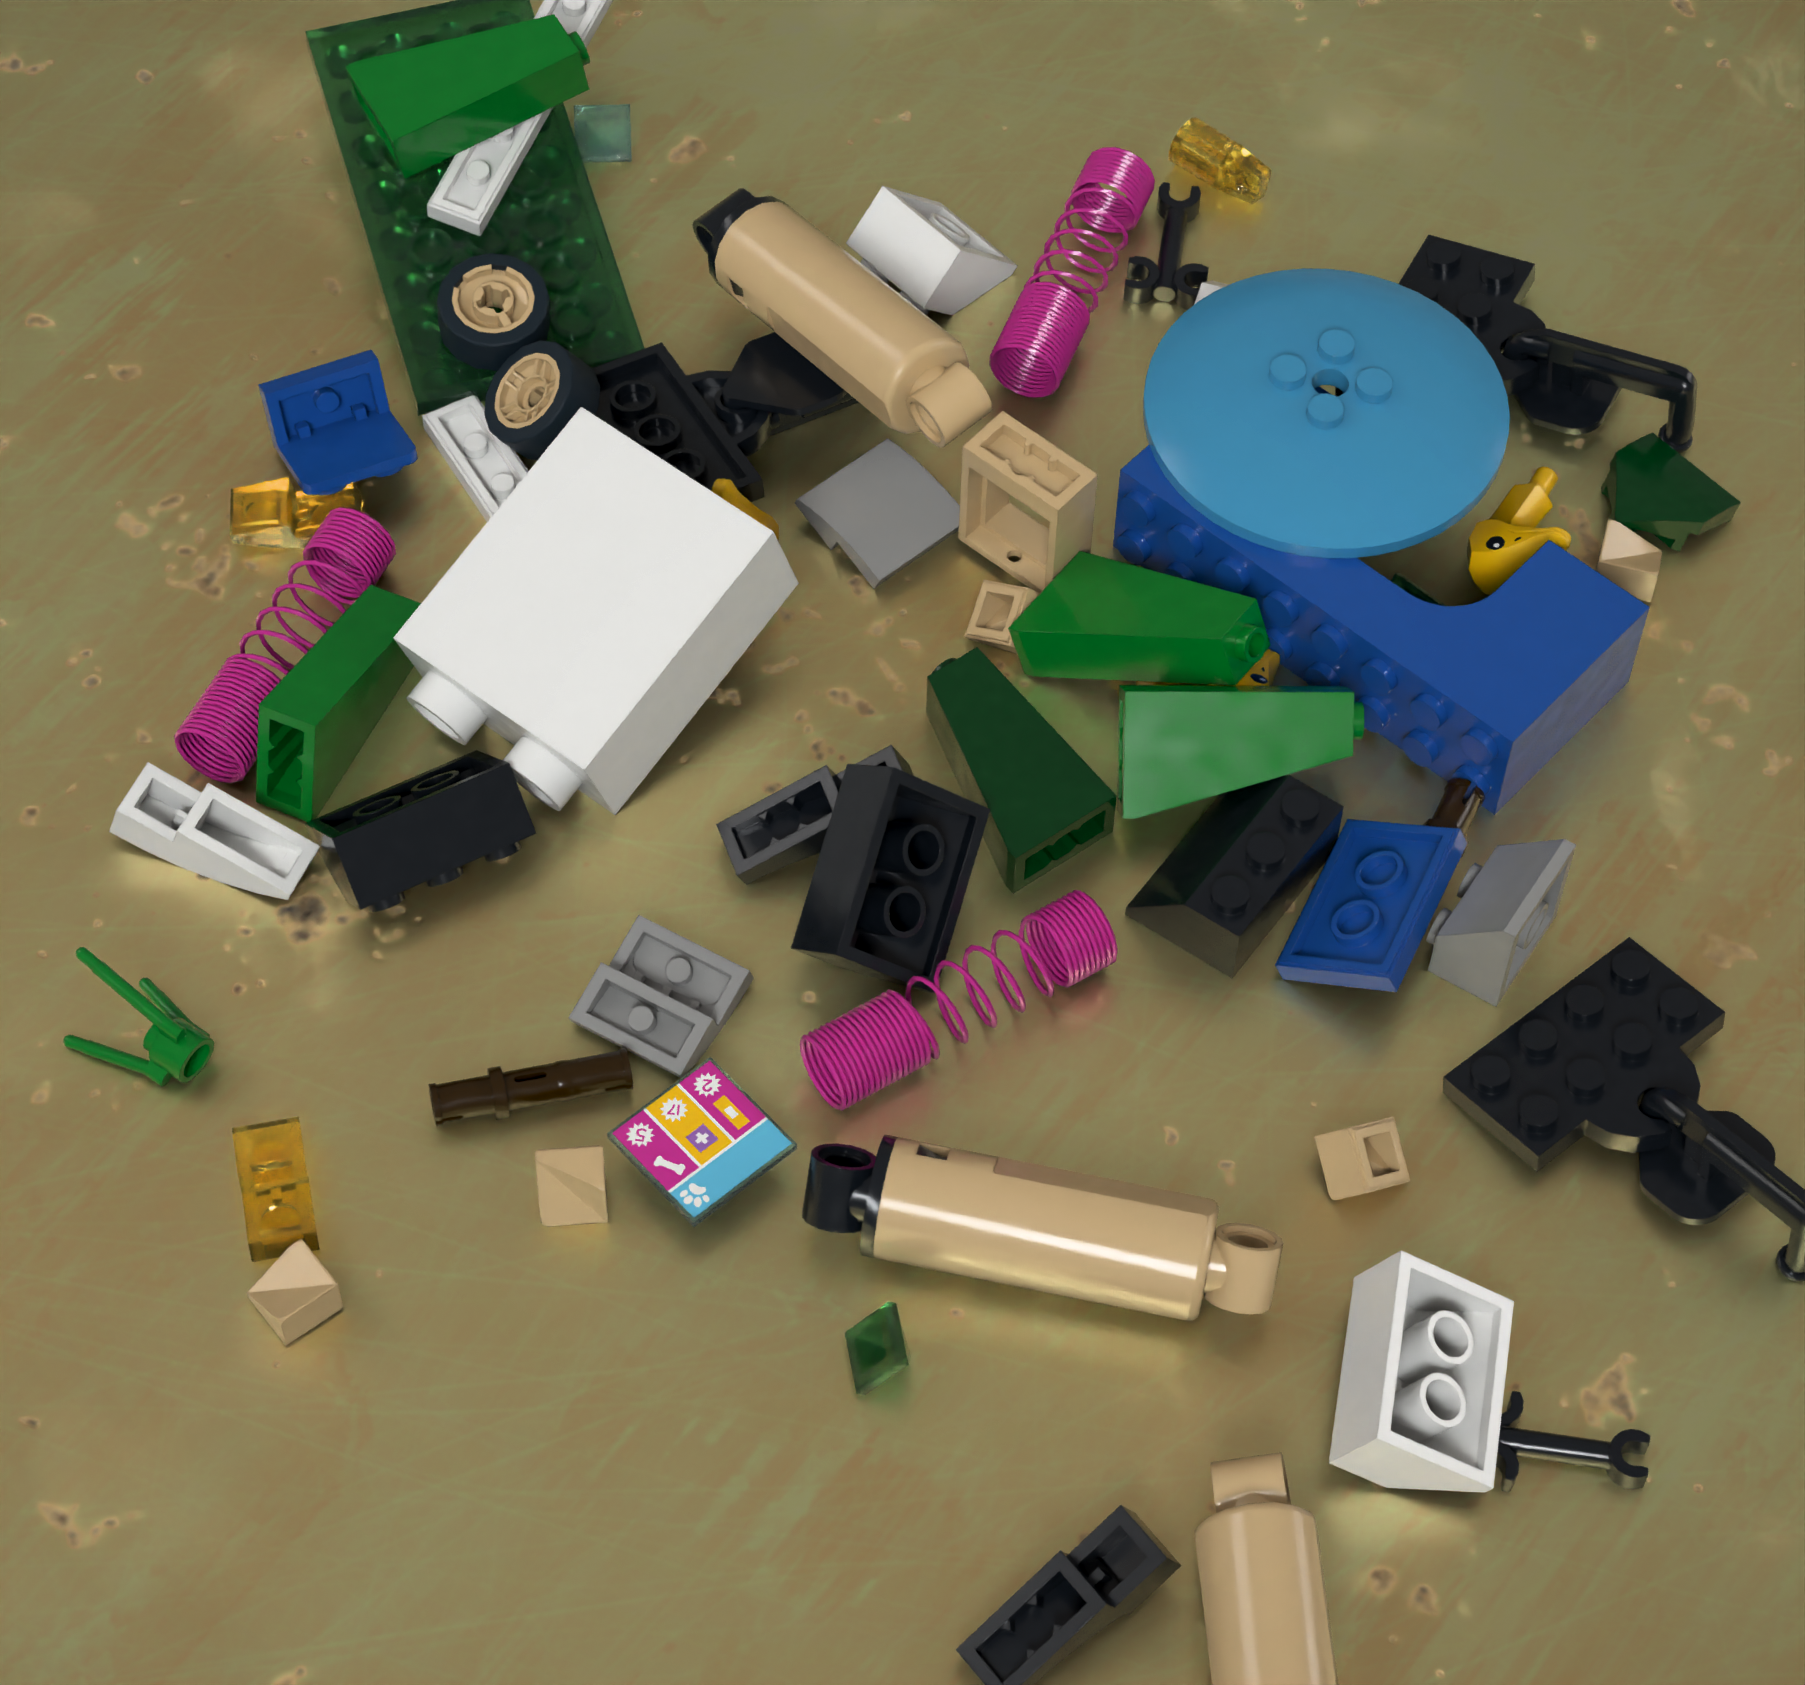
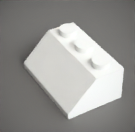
(1422, 1378)

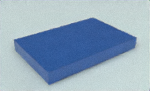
(1371, 905)

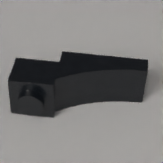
(790, 821)
(1070, 1601)

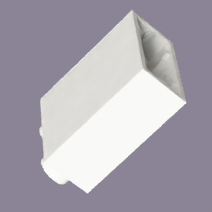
(593, 615)

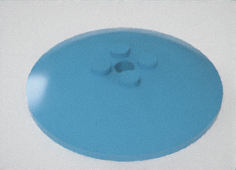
(1323, 472)

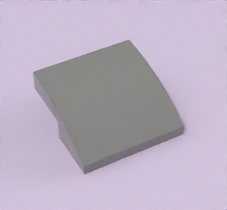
(881, 511)
(662, 997)

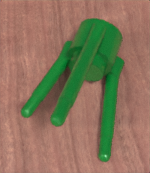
(173, 1041)

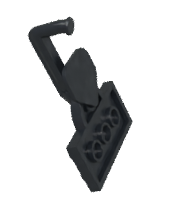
(1552, 374)
(715, 418)
(1615, 1067)

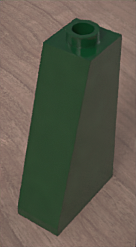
(1019, 767)

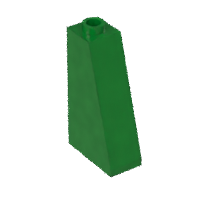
(466, 88)
(1137, 626)
(330, 705)
(1215, 739)

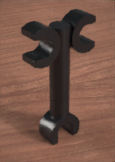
(1167, 278)
(1567, 1449)

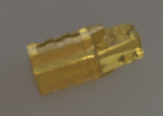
(1219, 161)

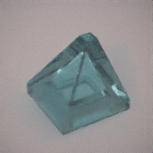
(603, 132)

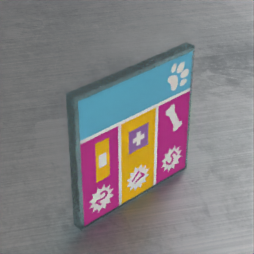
(702, 1141)

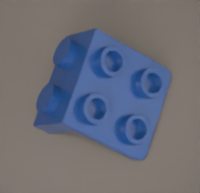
(335, 424)

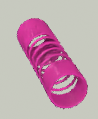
(1050, 317)
(222, 727)
(891, 1038)

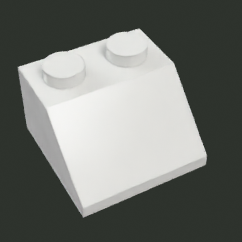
(927, 252)

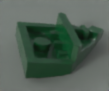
(1664, 493)

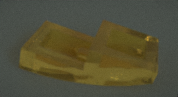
(280, 517)
(274, 1187)

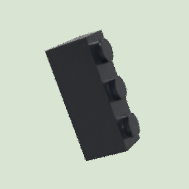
(422, 830)
(1239, 870)
(890, 876)

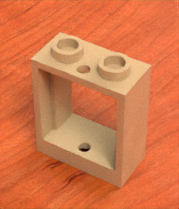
(1018, 462)

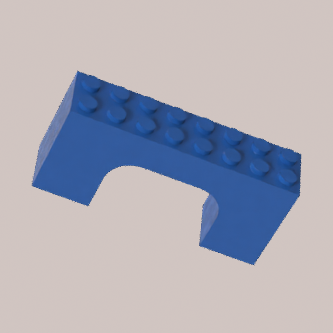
(1457, 688)

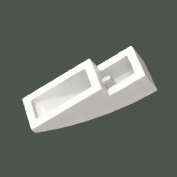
(212, 834)

